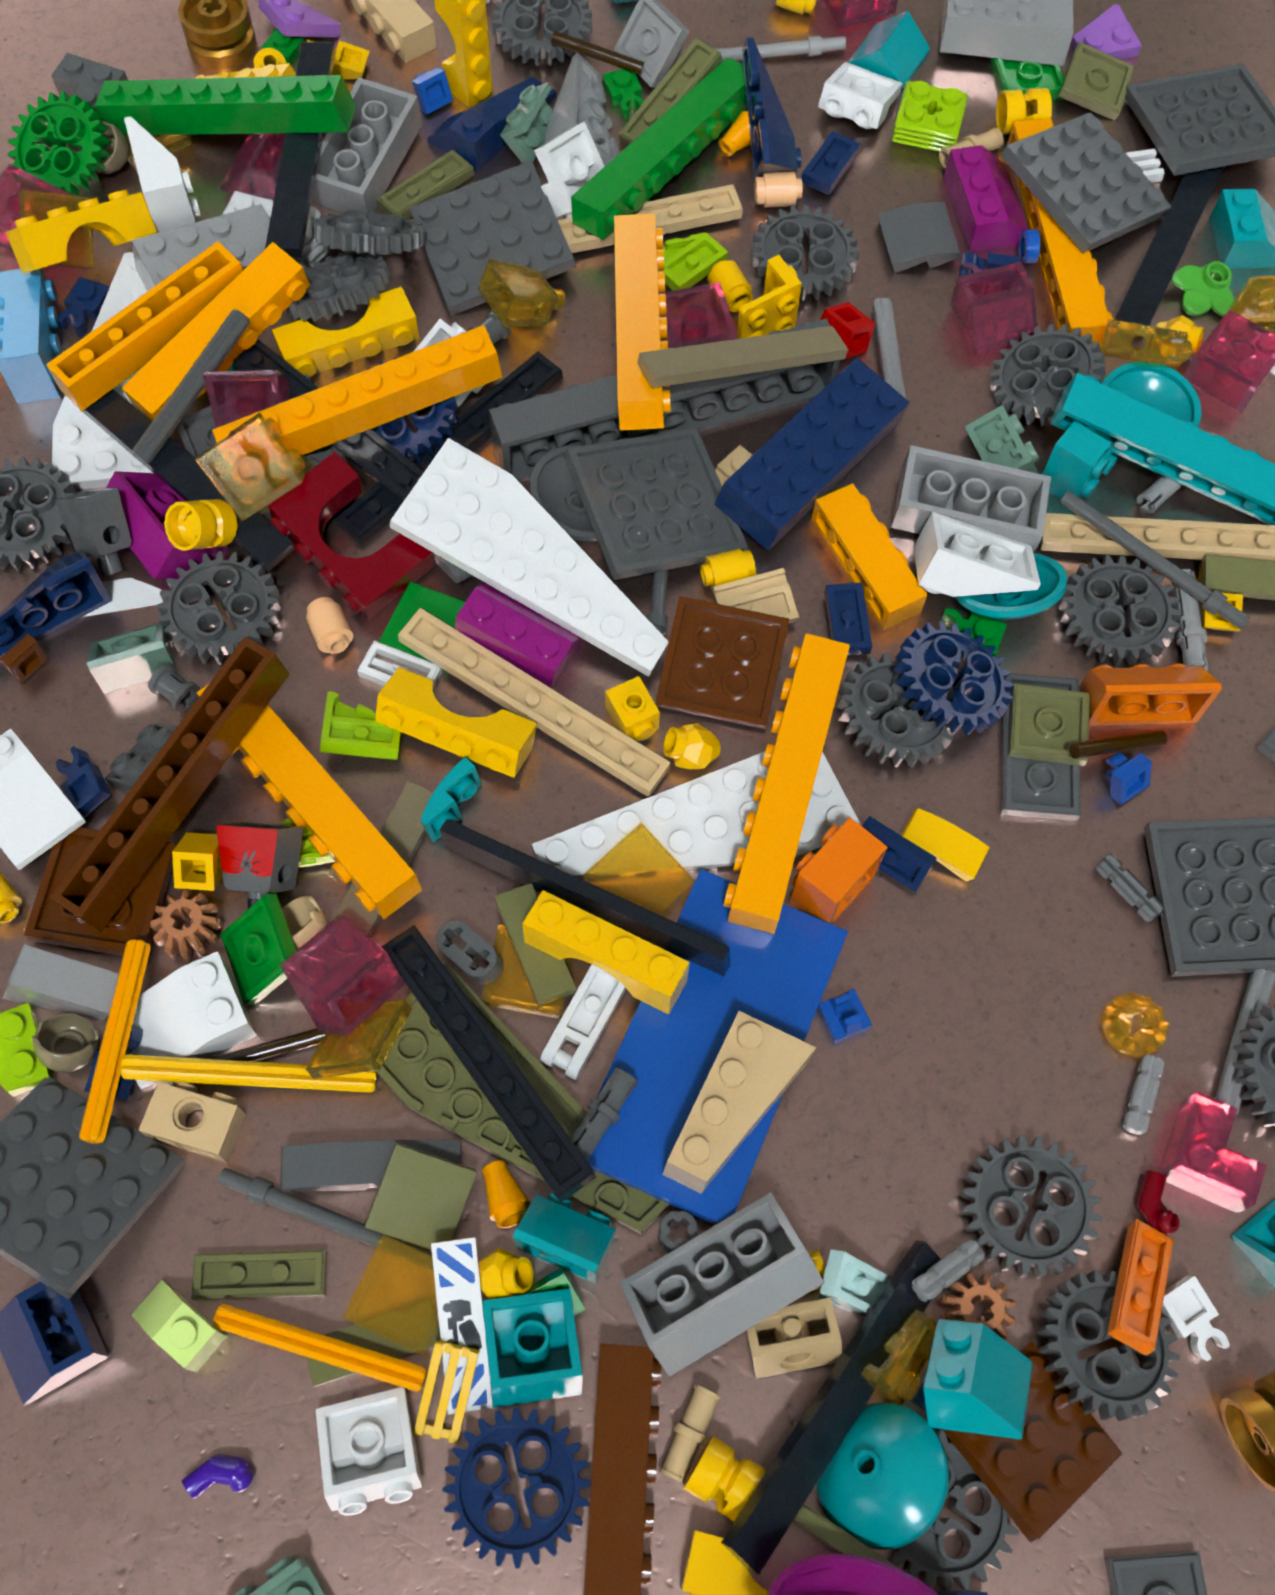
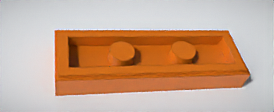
(1140, 1287)

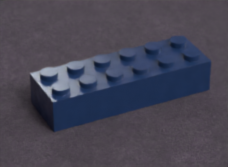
(811, 453)

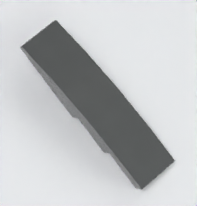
(349, 1164)

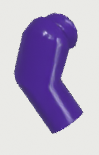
(221, 1470)

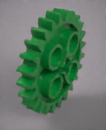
(61, 124)

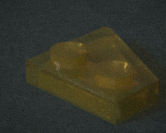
(909, 1350)

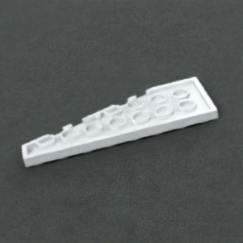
(79, 445)
(508, 540)
(697, 821)

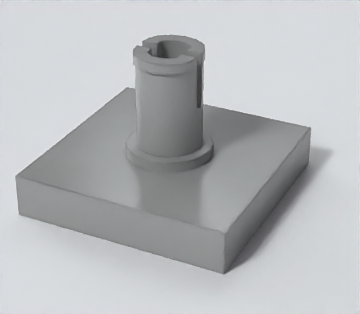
(652, 37)

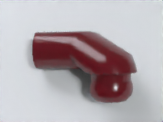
(1152, 1207)

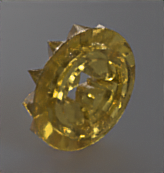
(1118, 1028)

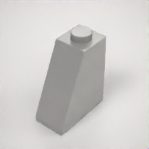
(60, 984)

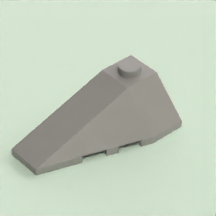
(582, 101)

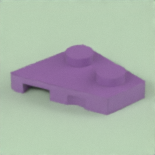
(297, 19)
(1110, 34)

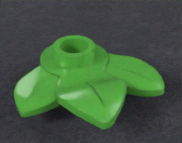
(1205, 288)

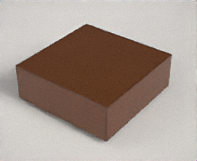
(24, 658)

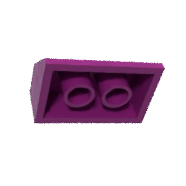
(983, 199)
(145, 505)
(517, 633)

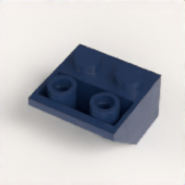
(47, 1340)

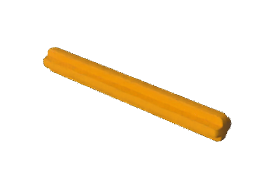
(114, 1042)
(320, 1347)

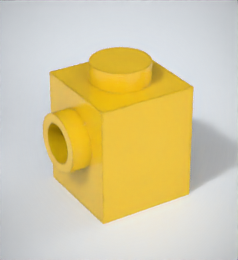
(632, 709)
(197, 862)

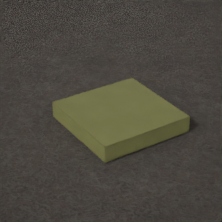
(1096, 81)
(1047, 723)
(419, 1197)

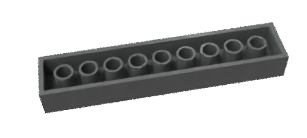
(590, 411)

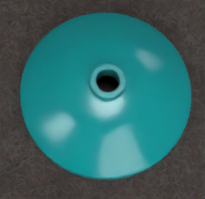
(1157, 387)
(1023, 603)
(904, 1488)

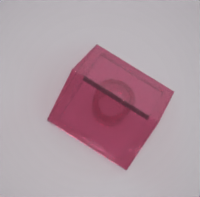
(243, 393)

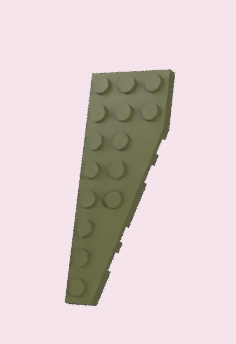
(437, 1086)

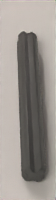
(190, 386)

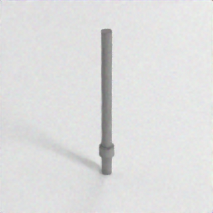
(811, 46)

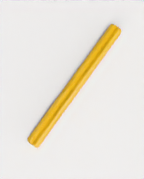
(239, 1073)

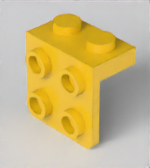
(777, 307)

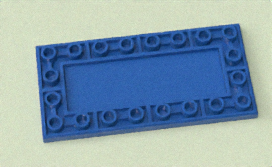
(670, 1055)

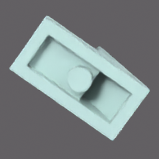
(852, 1283)

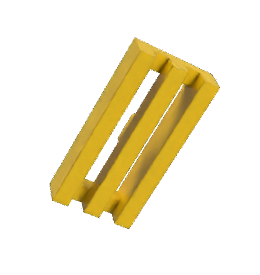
(437, 1429)

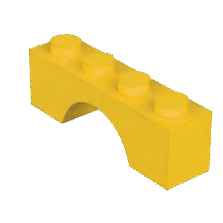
(470, 67)
(45, 241)
(385, 325)
(495, 741)
(639, 965)
(715, 1570)

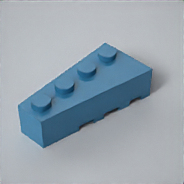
(28, 334)

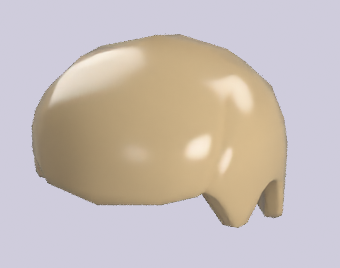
(304, 919)

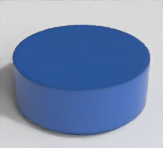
(1029, 246)

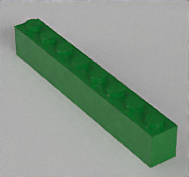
(230, 105)
(661, 150)

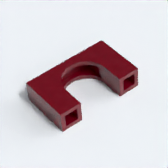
(366, 581)

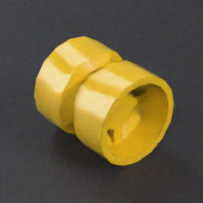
(1016, 106)
(200, 524)
(724, 1478)

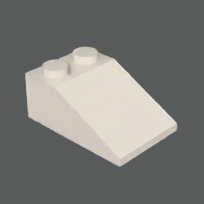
(162, 181)
(971, 560)
(31, 805)
(192, 1013)

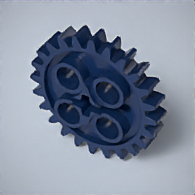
(429, 428)
(929, 671)
(477, 1499)

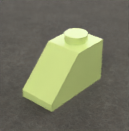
(178, 1327)

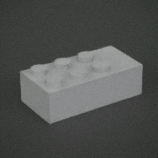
(1008, 29)
(362, 162)
(165, 252)
(972, 492)
(720, 1284)

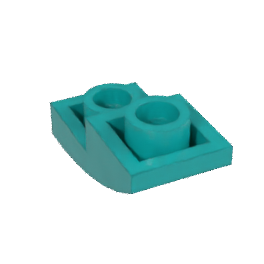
(456, 787)

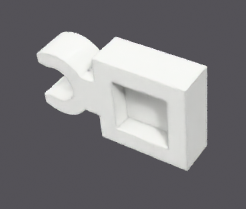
(1190, 1315)

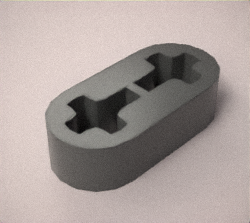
(474, 946)

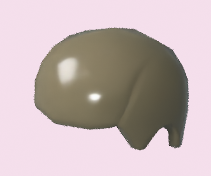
(117, 149)
(65, 1042)

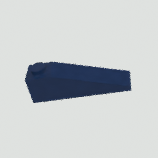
(477, 129)
(769, 129)
(53, 601)

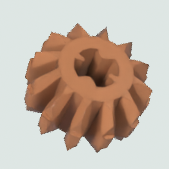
(180, 911)
(979, 1292)

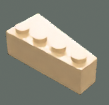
(739, 1090)

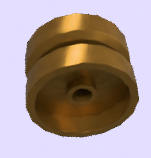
(218, 32)
(1251, 1426)

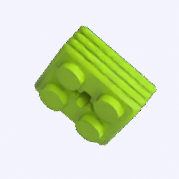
(929, 116)

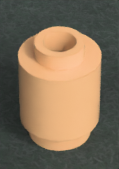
(777, 189)
(328, 625)

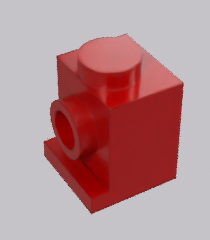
(852, 327)

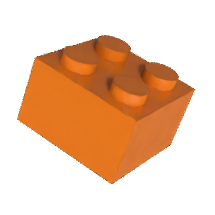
(837, 871)

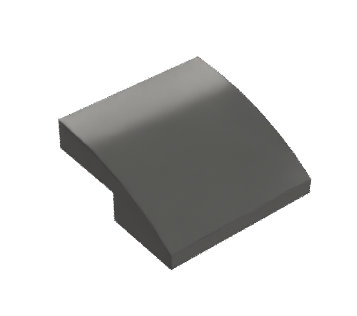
(919, 235)

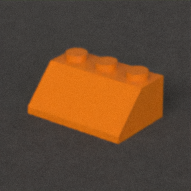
(1149, 694)

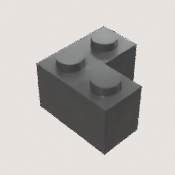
(84, 77)

